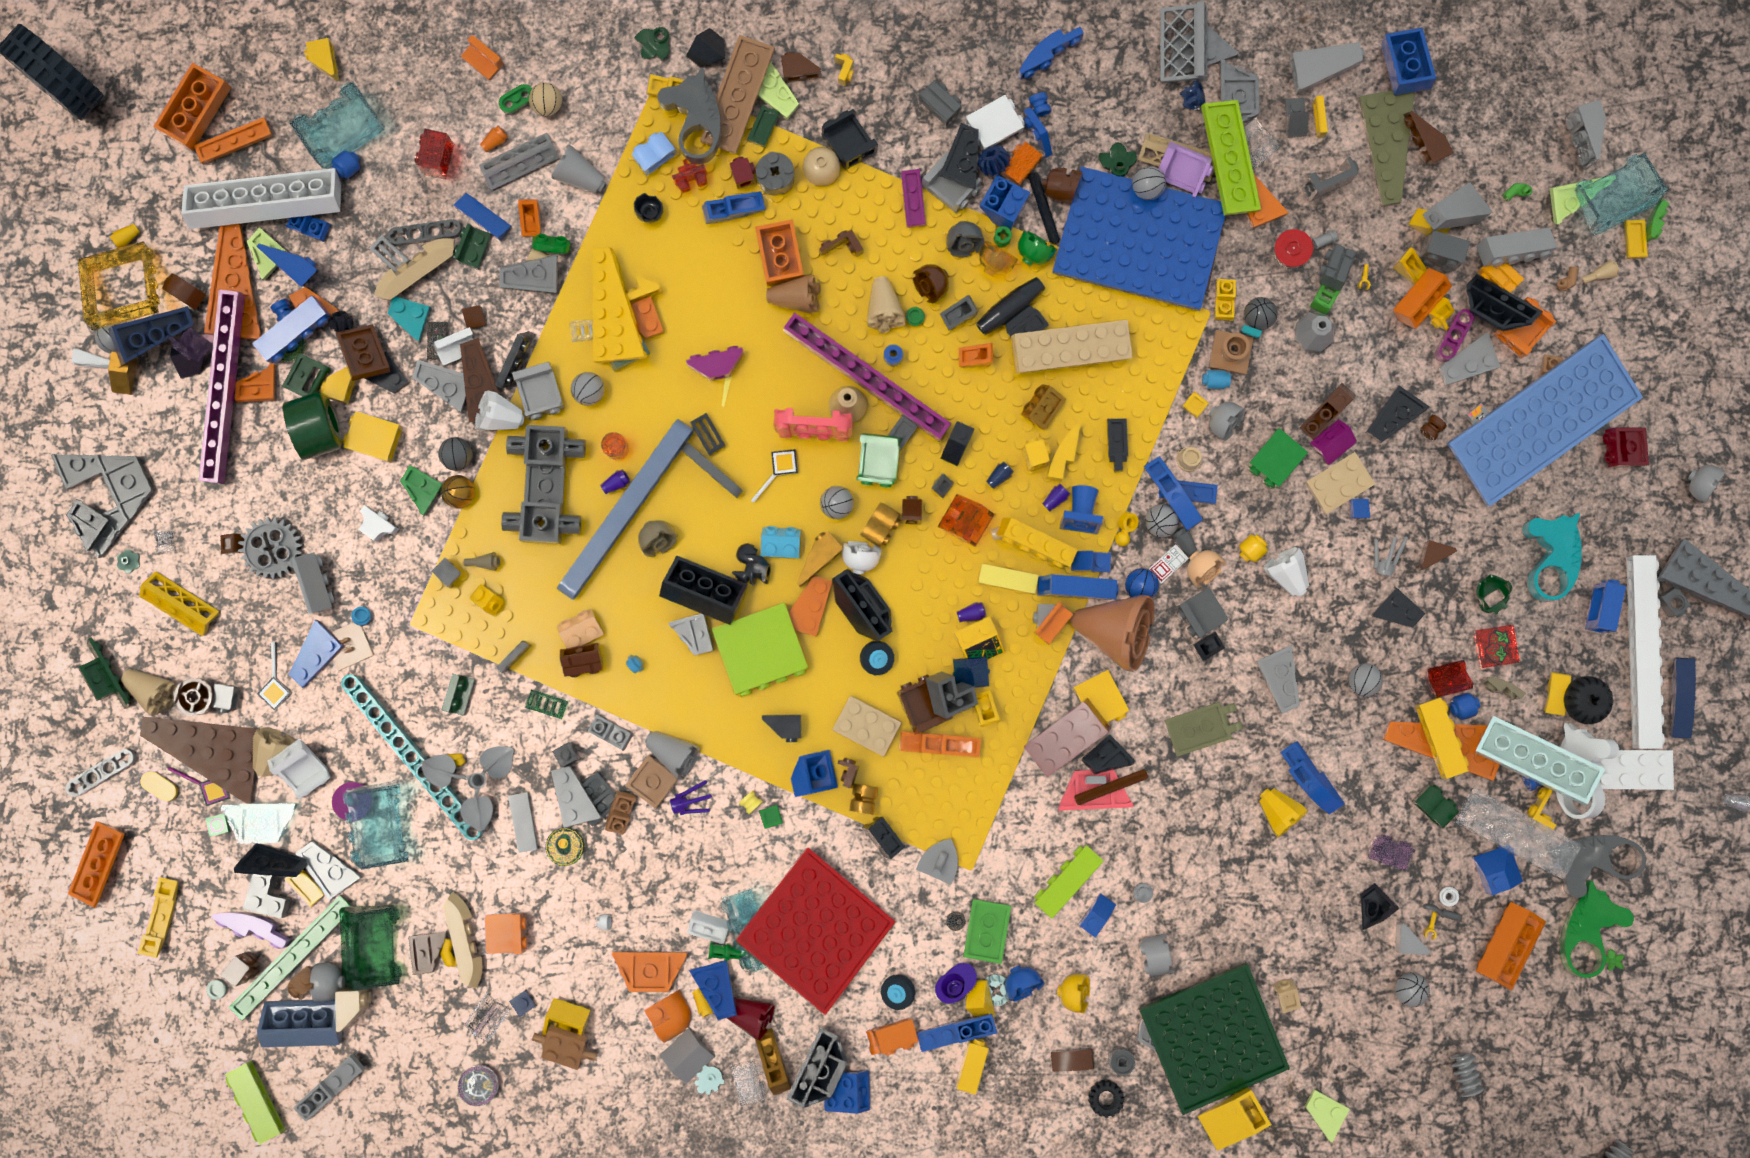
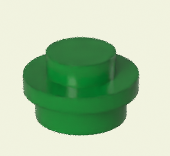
(915, 316)

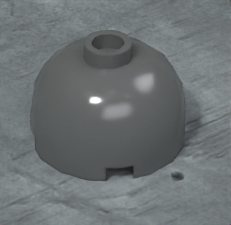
(964, 239)

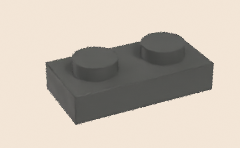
(904, 428)

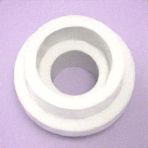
(1454, 896)

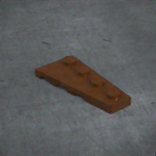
(476, 376)

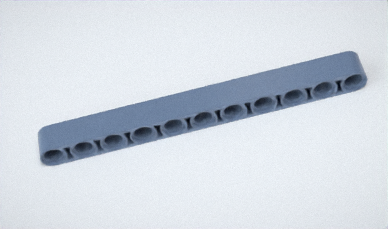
(625, 509)

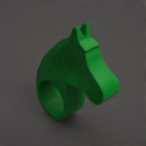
(1584, 925)

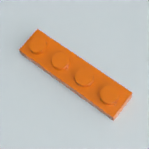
(233, 140)

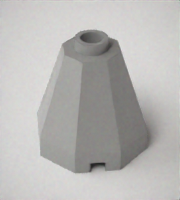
(1314, 332)

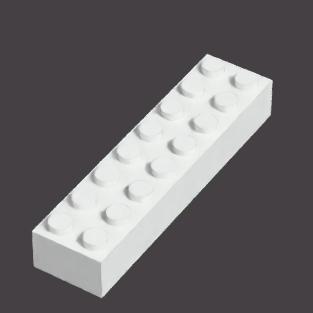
(261, 198)

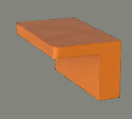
(482, 58)
(1053, 623)

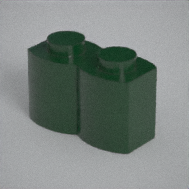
(1435, 806)

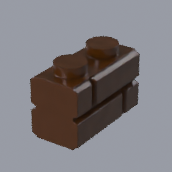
(581, 660)

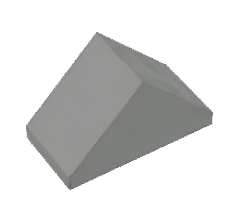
(1408, 942)

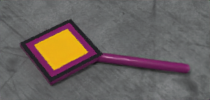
(211, 792)

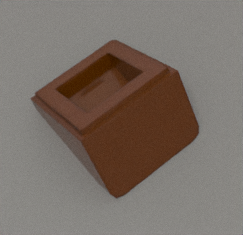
(474, 317)
(230, 544)

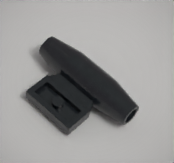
(1015, 311)

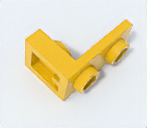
(1535, 809)

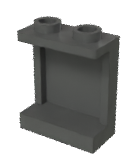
(1315, 188)

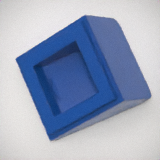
(1359, 508)

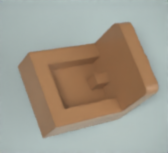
(300, 984)

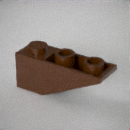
(1430, 141)
(1328, 411)

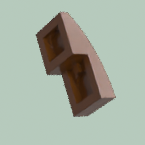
(1072, 1060)

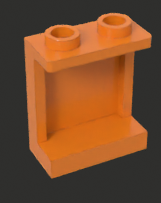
(1524, 338)

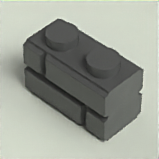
(940, 102)
(1337, 267)

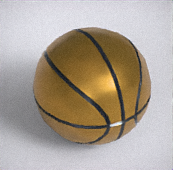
(457, 491)

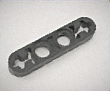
(424, 235)
(712, 470)

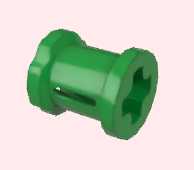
(997, 239)

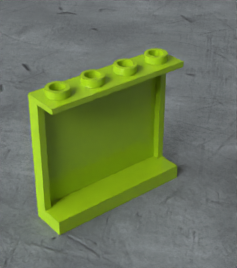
(760, 649)

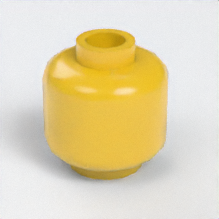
(1253, 548)

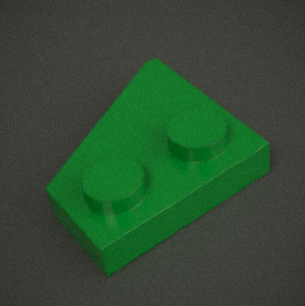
(420, 488)

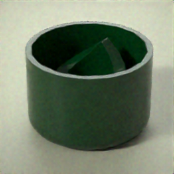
(312, 425)

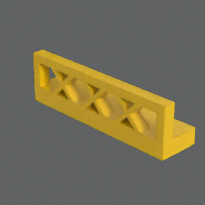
(175, 606)

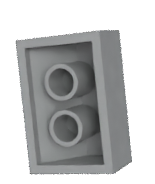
(312, 582)

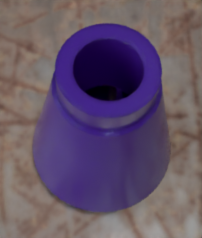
(616, 481)
(1056, 497)
(972, 612)

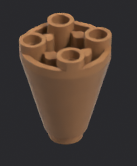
(796, 294)

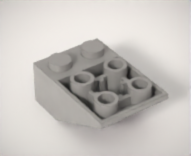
(1587, 131)

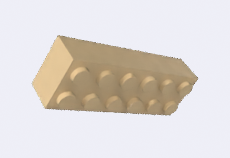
(1071, 346)

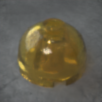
(996, 260)

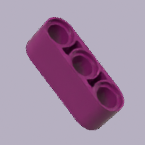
(1448, 342)

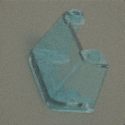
(1620, 194)

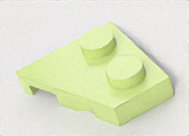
(264, 264)

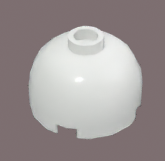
(860, 556)

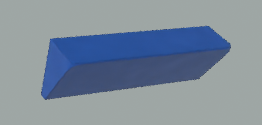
(482, 216)

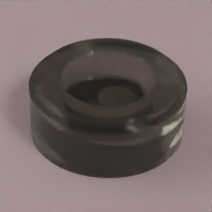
(955, 920)

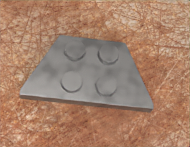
(1217, 50)
(1240, 86)

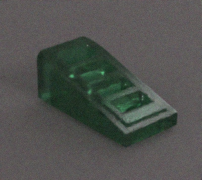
(532, 693)

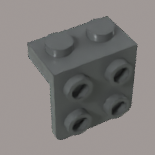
(1201, 613)

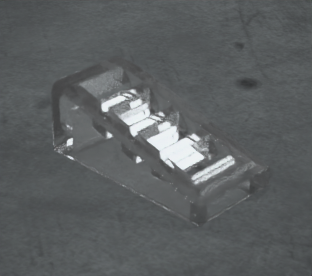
(582, 337)

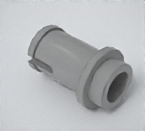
(1325, 239)

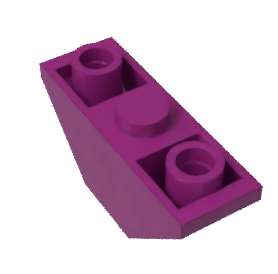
(716, 364)

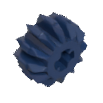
(993, 160)

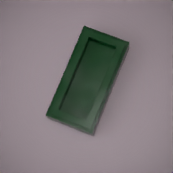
(763, 126)

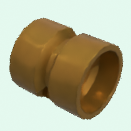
(863, 799)

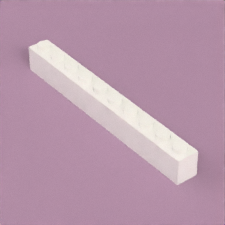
(1644, 652)

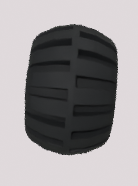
(1577, 698)

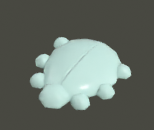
(709, 1079)

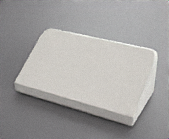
(708, 927)

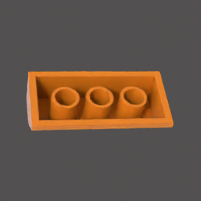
(1510, 946)

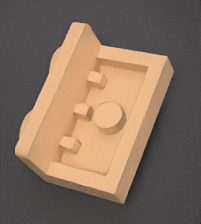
(579, 629)

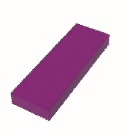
(913, 198)

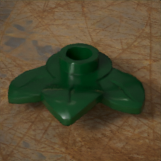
(652, 45)
(1118, 157)

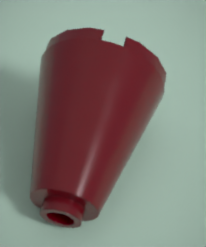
(753, 1016)

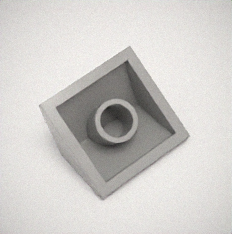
(686, 1056)

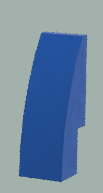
(733, 207)

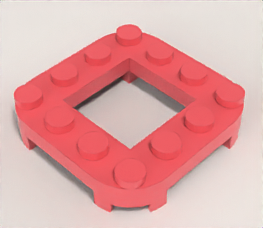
(838, 426)

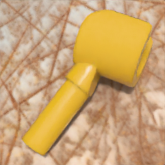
(1364, 278)
(1431, 927)

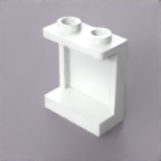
(995, 122)
(299, 768)

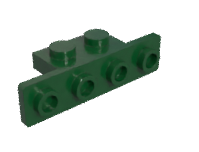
(100, 677)

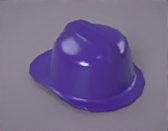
(956, 983)

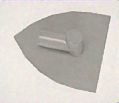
(940, 861)

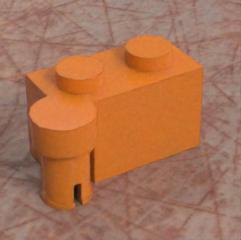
(892, 1037)

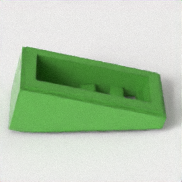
(1321, 303)

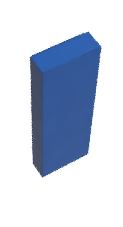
(1198, 492)

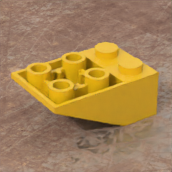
(1234, 1119)

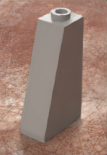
(1319, 65)
(1458, 209)

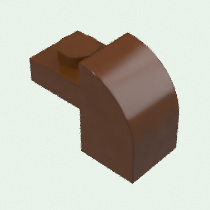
(183, 291)

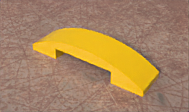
(160, 917)

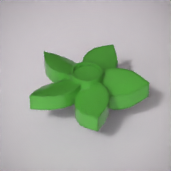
(1614, 960)

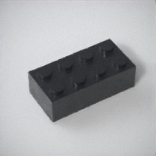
(703, 590)

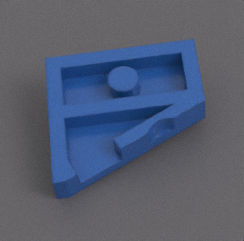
(1038, 131)

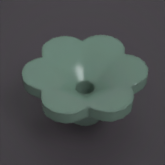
(132, 561)

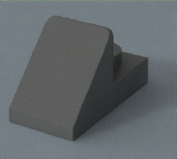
(1296, 117)
(959, 313)

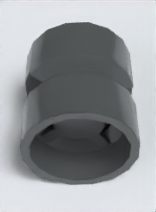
(1121, 1060)

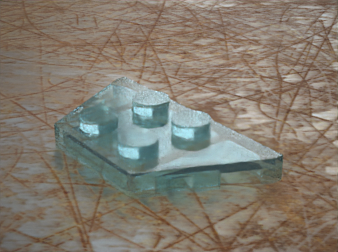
(259, 821)

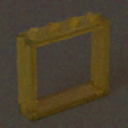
(110, 259)

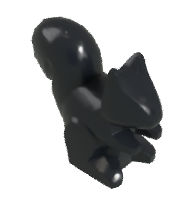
(756, 565)

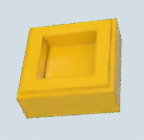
(1195, 404)

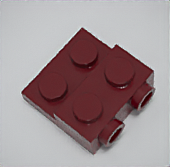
(1626, 447)

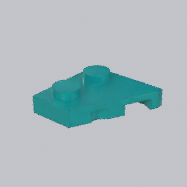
(409, 315)

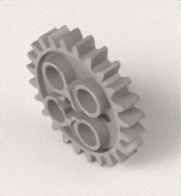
(254, 554)

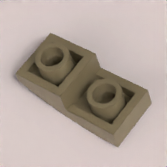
(1498, 685)

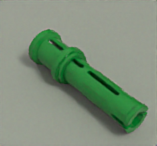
(723, 952)

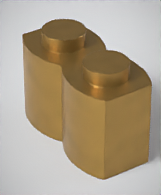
(880, 525)

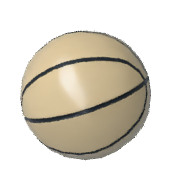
(545, 99)

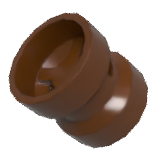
(1433, 427)

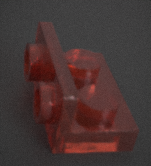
(1449, 679)

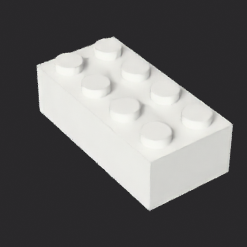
(1638, 770)

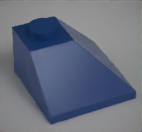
(813, 774)
(1497, 871)

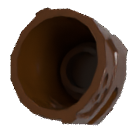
(1060, 185)

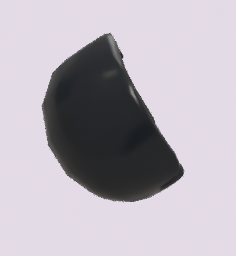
(648, 208)

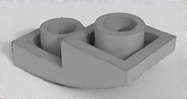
(610, 732)

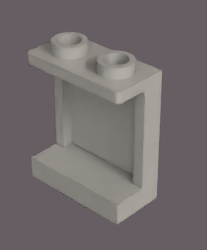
(948, 192)
(538, 391)

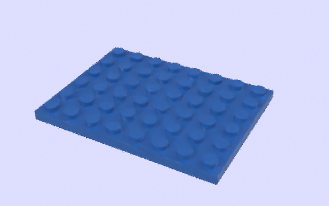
(1139, 244)

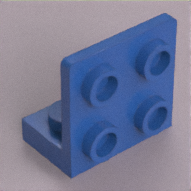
(850, 1094)

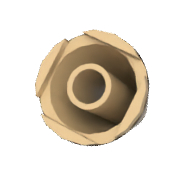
(856, 405)

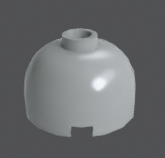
(1225, 418)
(1705, 481)
(326, 980)

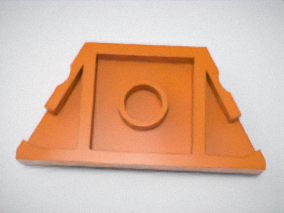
(649, 969)

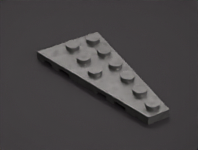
(1705, 579)

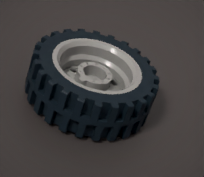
(50, 72)

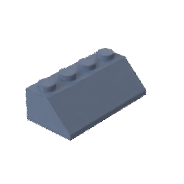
(298, 1024)

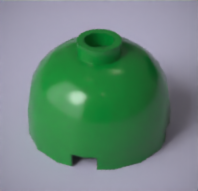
(1034, 249)

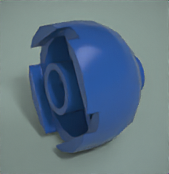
(1022, 983)

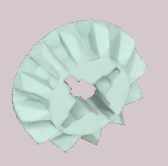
(994, 981)

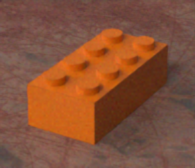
(192, 106)

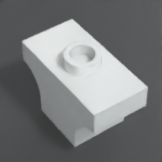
(375, 524)

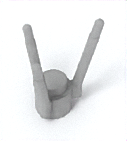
(1387, 566)

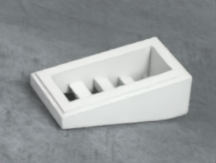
(86, 359)

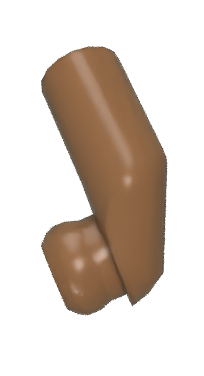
(1569, 281)

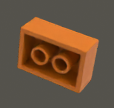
(779, 252)

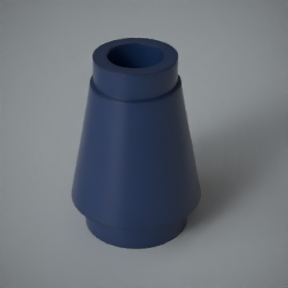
(999, 475)

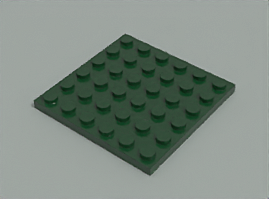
(1214, 1038)

